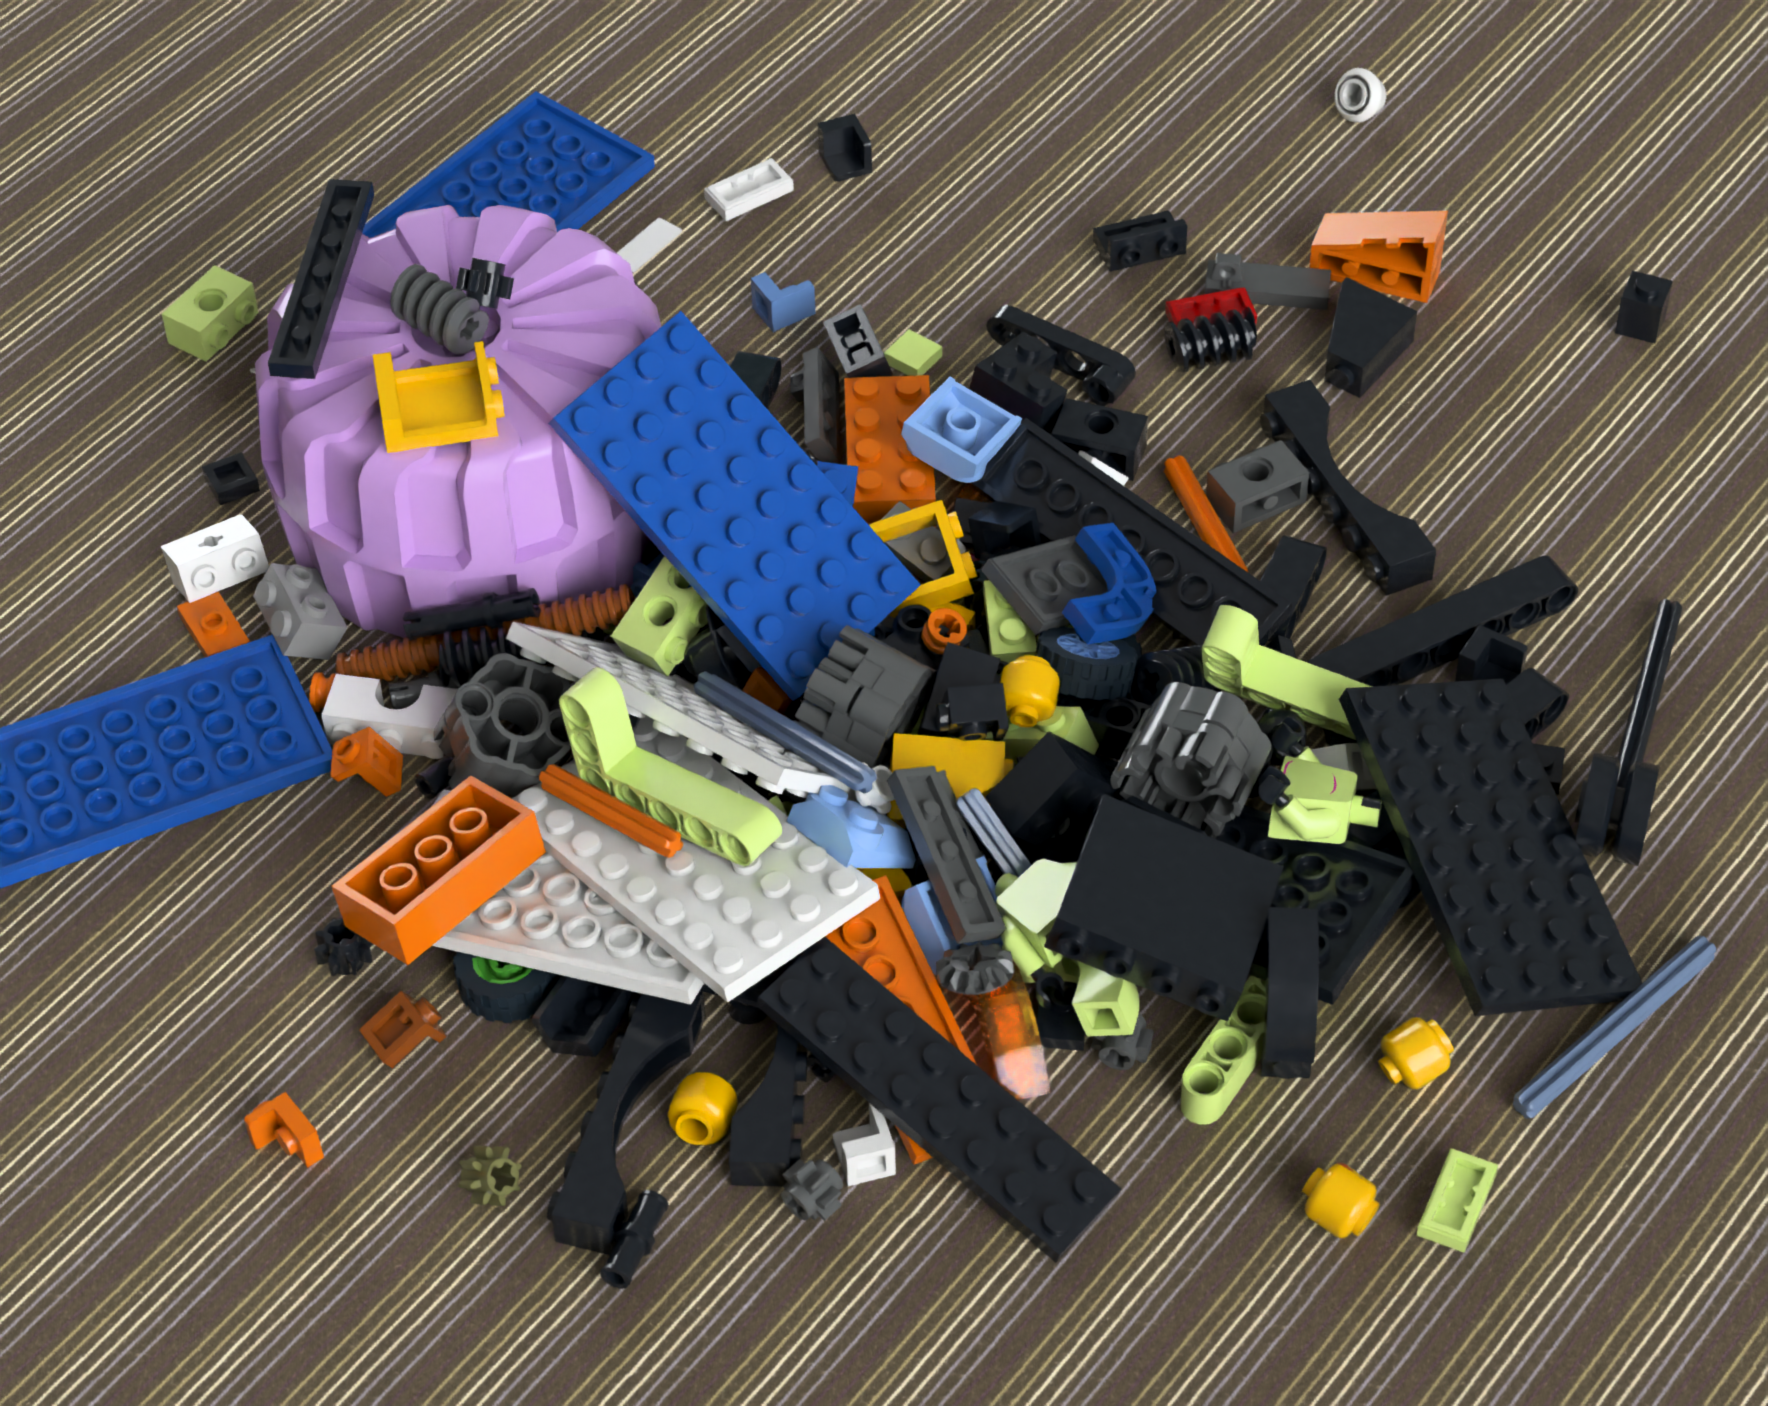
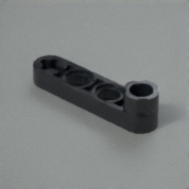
(1104, 371)

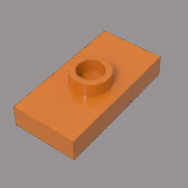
(212, 624)

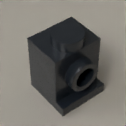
(973, 712)

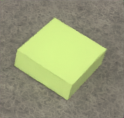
(913, 354)

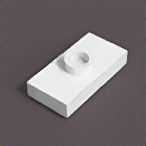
(748, 189)

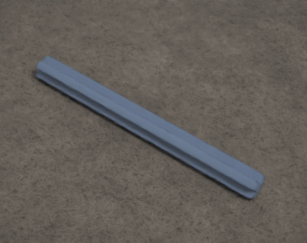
(785, 732)
(1613, 1027)

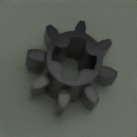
(485, 282)
(342, 949)

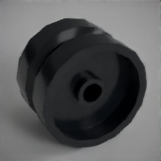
(1615, 808)

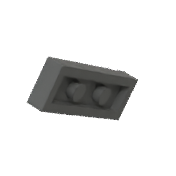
(1270, 283)
(819, 389)

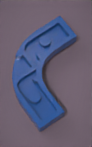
(1129, 586)

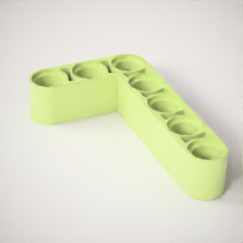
(1270, 678)
(669, 793)
(1220, 1076)

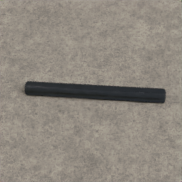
(1648, 687)

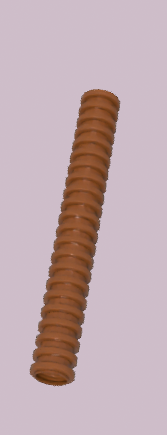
(423, 653)

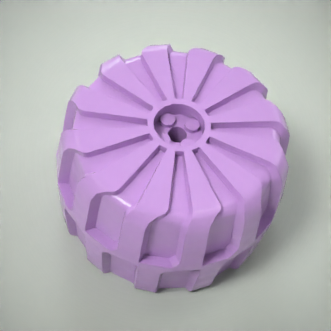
(475, 513)

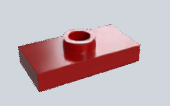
(1208, 304)

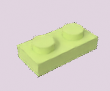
(1007, 632)

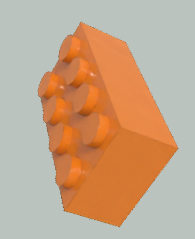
(875, 444)
(439, 869)

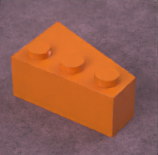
(1383, 250)

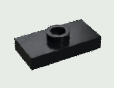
(1060, 1025)

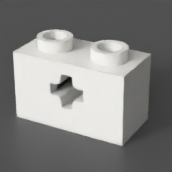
(215, 558)

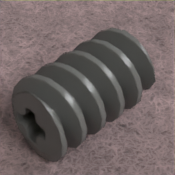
(438, 309)

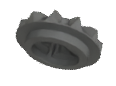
(990, 963)

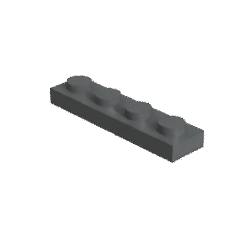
(946, 854)

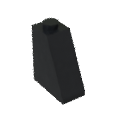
(1366, 337)

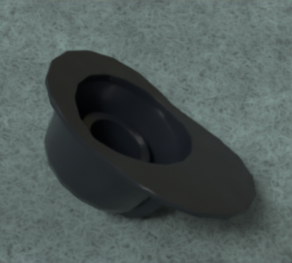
(712, 654)

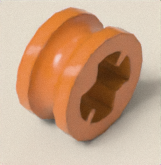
(949, 619)
(320, 690)

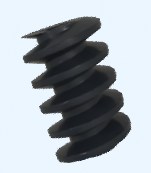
(1211, 338)
(469, 656)
(1164, 667)

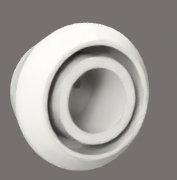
(1359, 95)

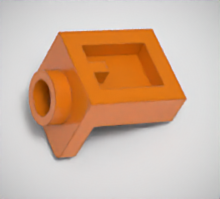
(370, 758)
(286, 1123)

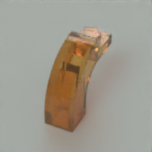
(1012, 1038)

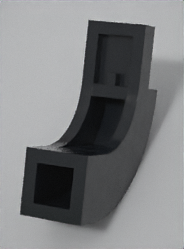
(1290, 992)

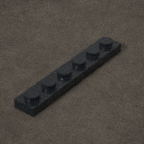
(321, 279)

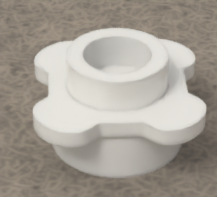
(880, 794)

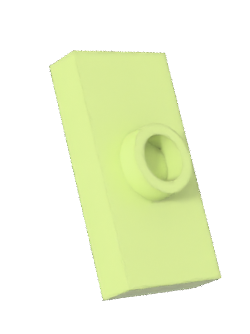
(1457, 1200)

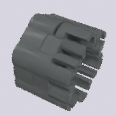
(869, 701)
(479, 743)
(1194, 756)

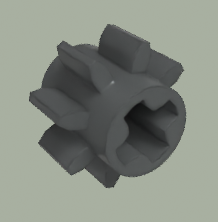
(1122, 1050)
(812, 1190)

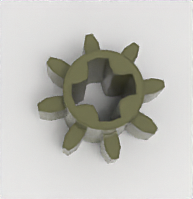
(489, 1175)

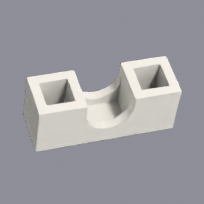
(359, 704)

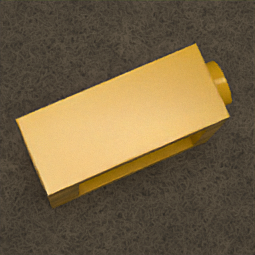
(945, 588)

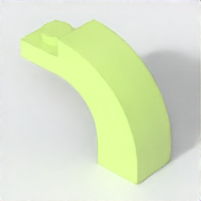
(1101, 1001)

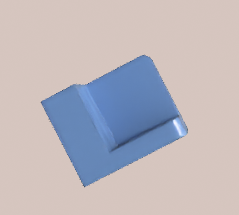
(783, 306)

